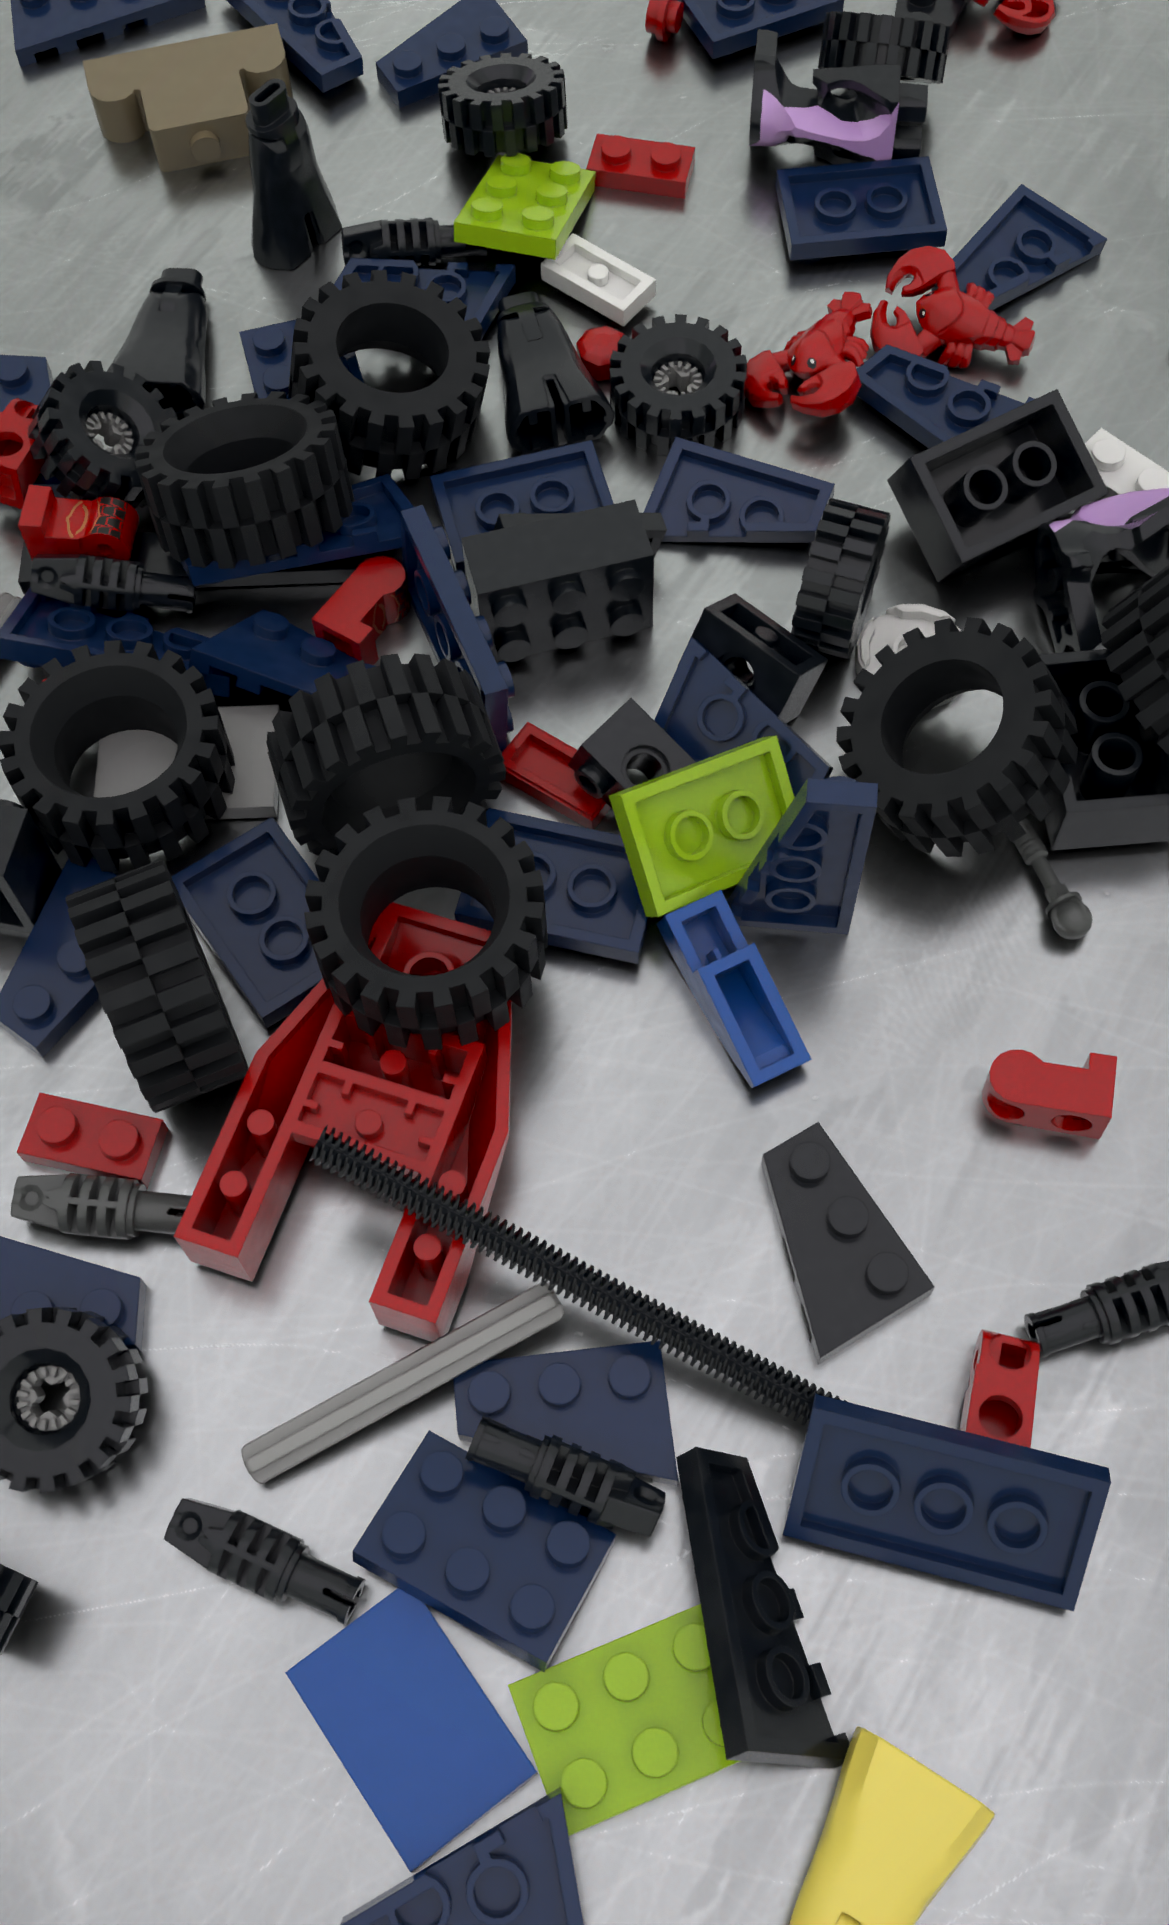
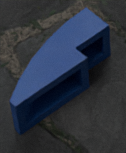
(733, 988)

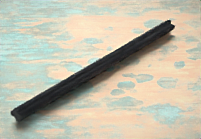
(566, 1274)

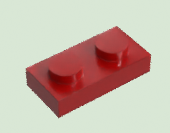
(642, 165)
(92, 1139)

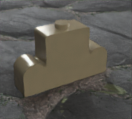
(187, 94)

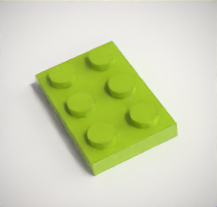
(525, 206)
(702, 823)
(625, 1720)

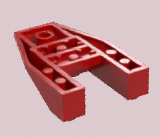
(422, 1107)

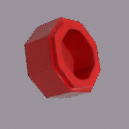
(596, 350)

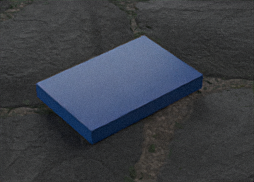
(411, 1726)

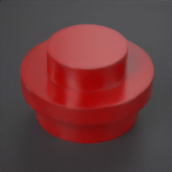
(664, 18)

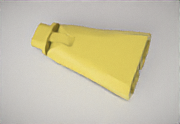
(887, 1839)

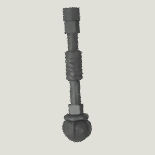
(1067, 911)

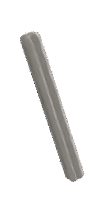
(401, 1382)

